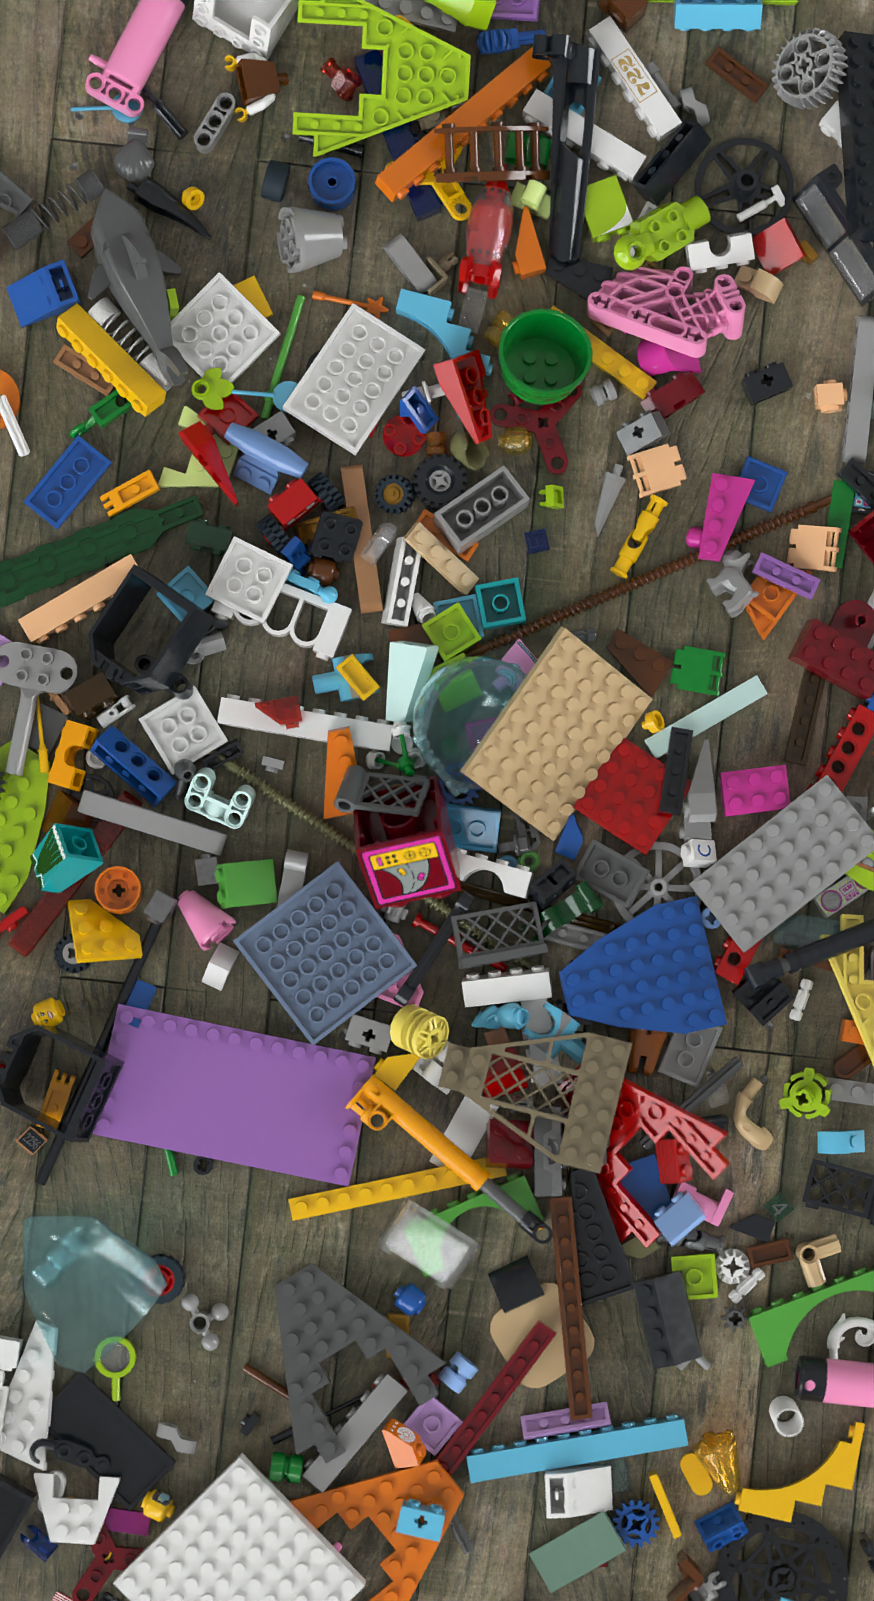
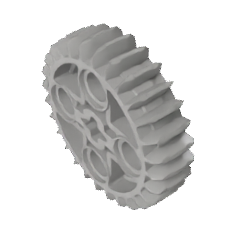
(809, 68)

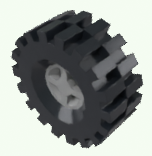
(446, 473)

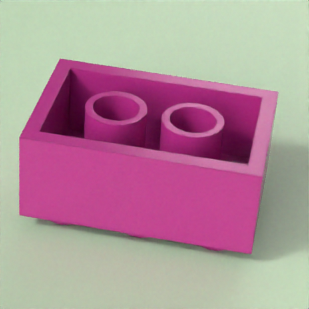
(754, 790)

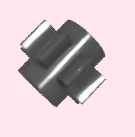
(738, 1322)

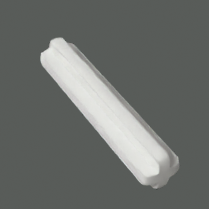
(13, 427)

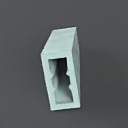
(407, 673)

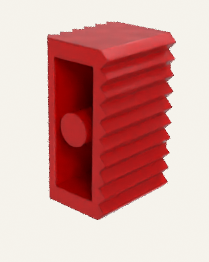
(673, 1161)

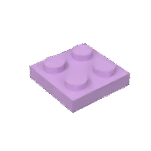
(434, 1424)

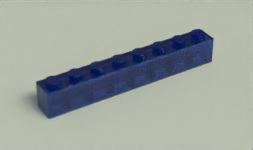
(399, 139)

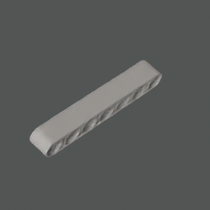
(860, 392)
(152, 822)

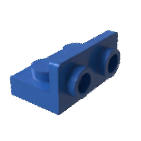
(721, 1527)

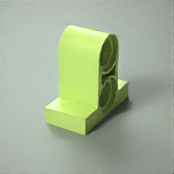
(534, 197)

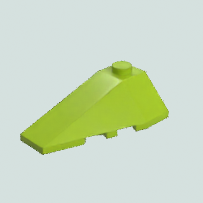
(469, 13)

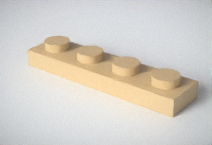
(441, 558)

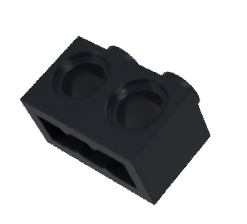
(552, 883)

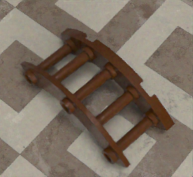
(498, 171)

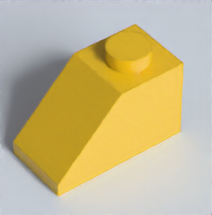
(395, 1068)

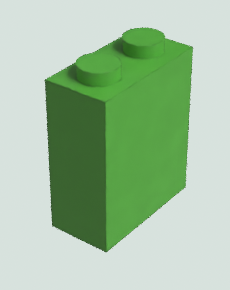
(246, 883)

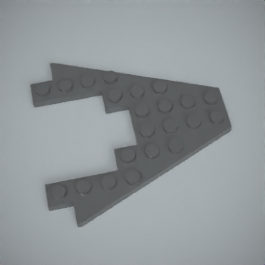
(318, 1321)

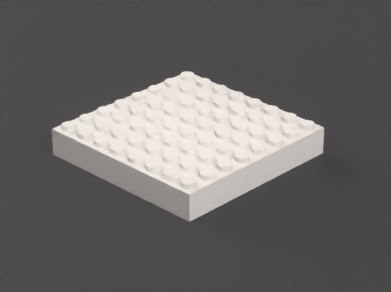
(240, 1546)

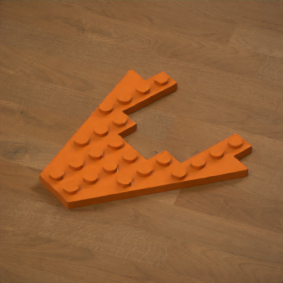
(381, 1501)

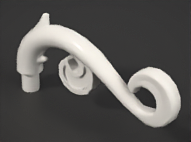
(835, 1334)

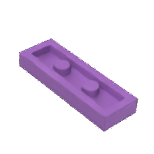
(786, 576)

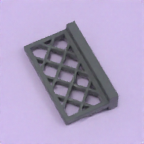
(497, 954)

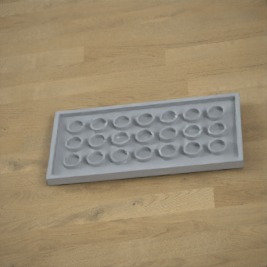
(785, 863)

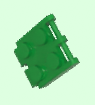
(697, 670)

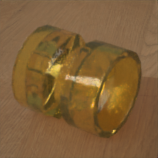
(493, 332)

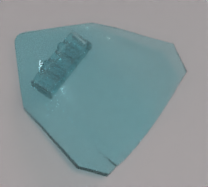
(85, 1286)

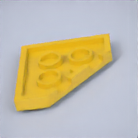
(100, 935)

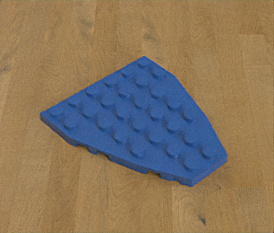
(648, 974)

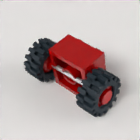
(294, 505)

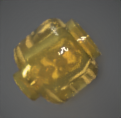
(515, 440)

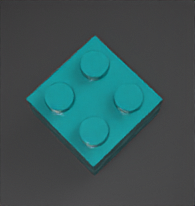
(500, 603)

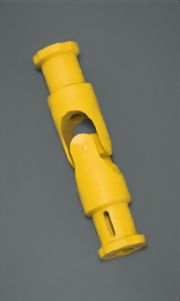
(645, 525)

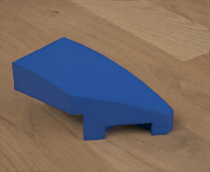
(296, 555)
(570, 839)

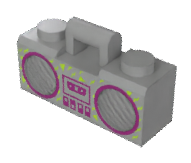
(838, 895)

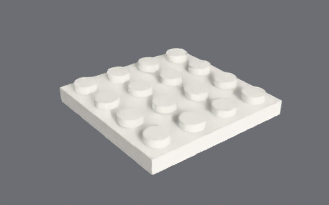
(221, 330)

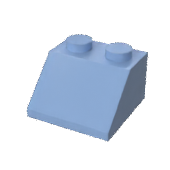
(679, 1217)

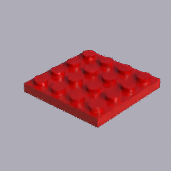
(627, 797)

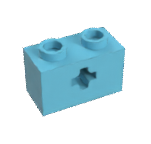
(409, 1520)

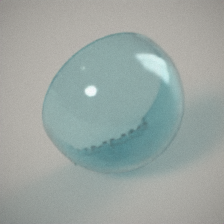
(458, 711)

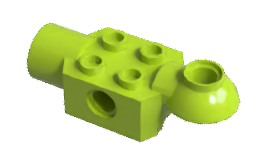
(661, 232)

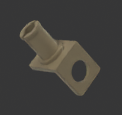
(439, 271)

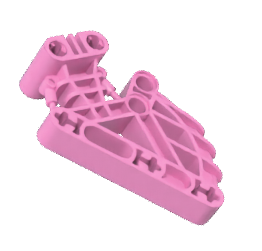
(638, 299)

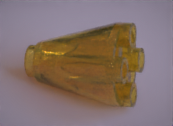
(720, 1458)

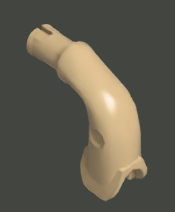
(758, 1137)

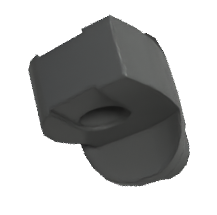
(519, 844)

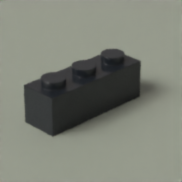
(229, 750)

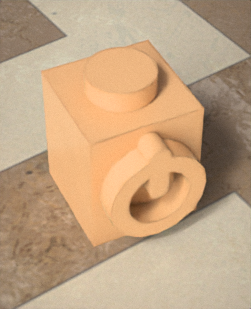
(830, 396)

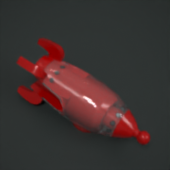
(487, 237)

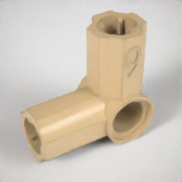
(820, 1249)

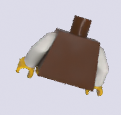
(256, 81)

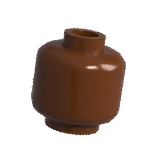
(323, 570)

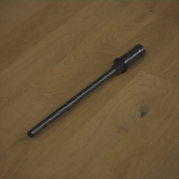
(289, 1432)

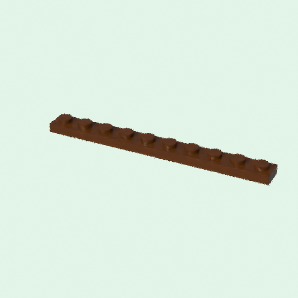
(570, 1307)

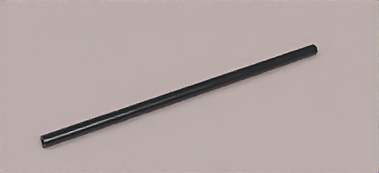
(102, 1044)

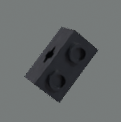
(779, 383)

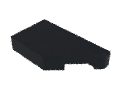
(755, 1226)

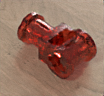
(343, 80)

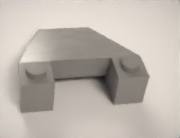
(701, 801)

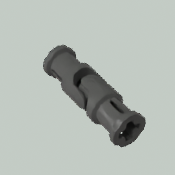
(705, 1241)

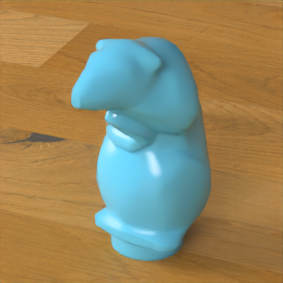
(508, 1016)

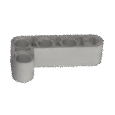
(294, 874)

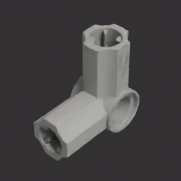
(209, 645)

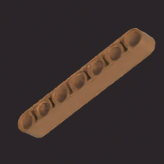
(365, 573)

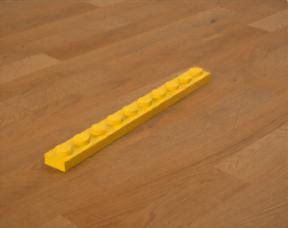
(381, 1190)

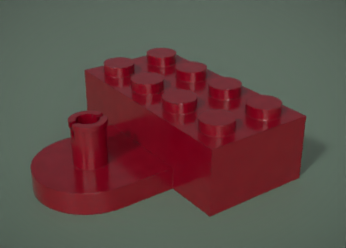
(840, 649)

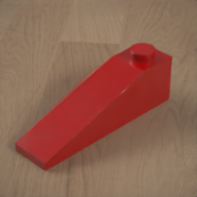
(464, 387)
(202, 445)

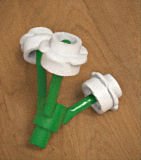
(405, 763)

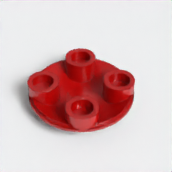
(402, 436)

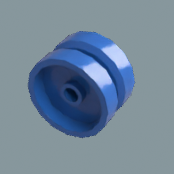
(332, 171)

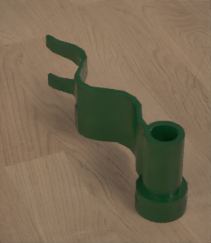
(568, 909)

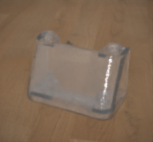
(428, 1243)

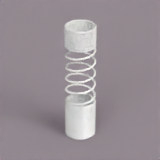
(104, 313)

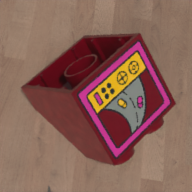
(407, 854)

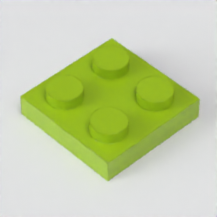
(451, 632)
(698, 1274)

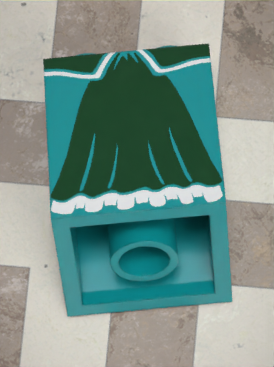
(65, 857)

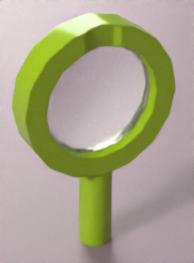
(117, 1364)

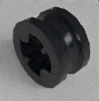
(209, 1167)

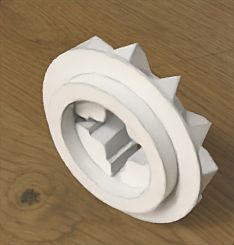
(740, 1260)

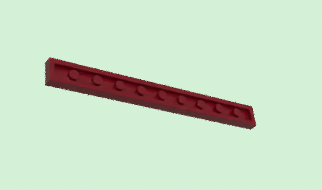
(495, 1396)

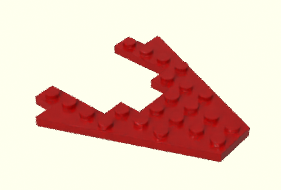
(656, 1116)

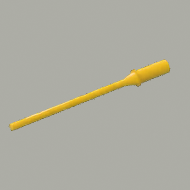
(43, 756)

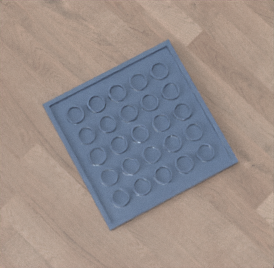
(325, 953)

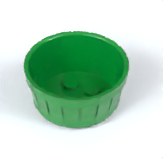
(544, 355)

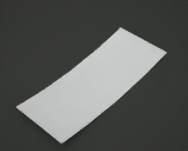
(467, 1127)

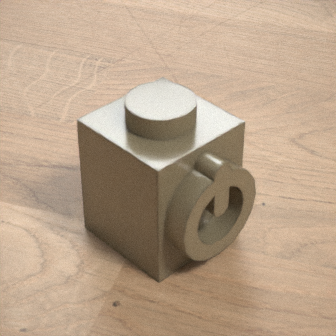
(432, 120)

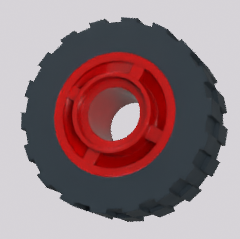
(174, 1277)

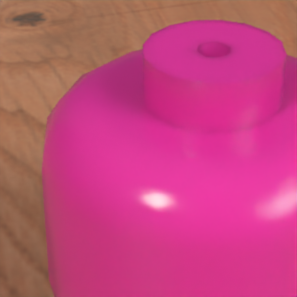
(693, 537)

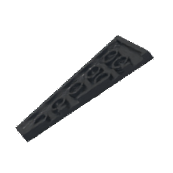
(600, 1254)

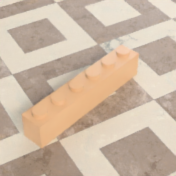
(76, 602)

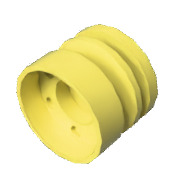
(419, 1031)

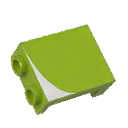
(606, 210)

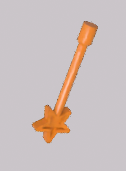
(372, 308)

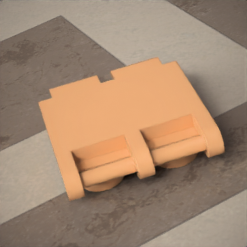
(657, 469)
(814, 548)

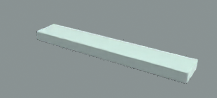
(710, 714)

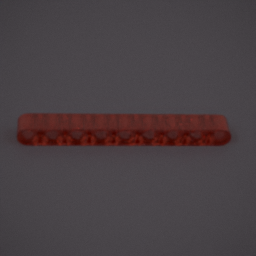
(53, 903)

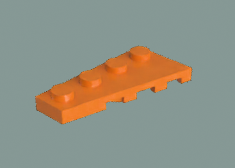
(339, 757)

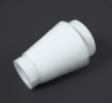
(422, 608)

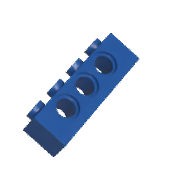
(136, 776)

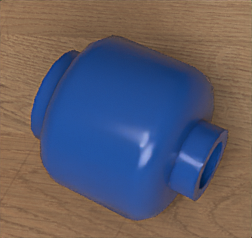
(410, 1299)

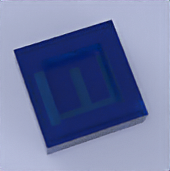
(536, 541)

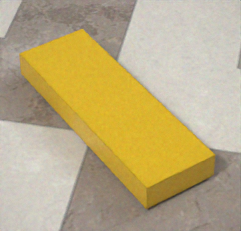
(664, 1504)

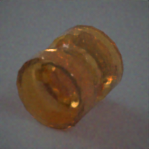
(436, 443)

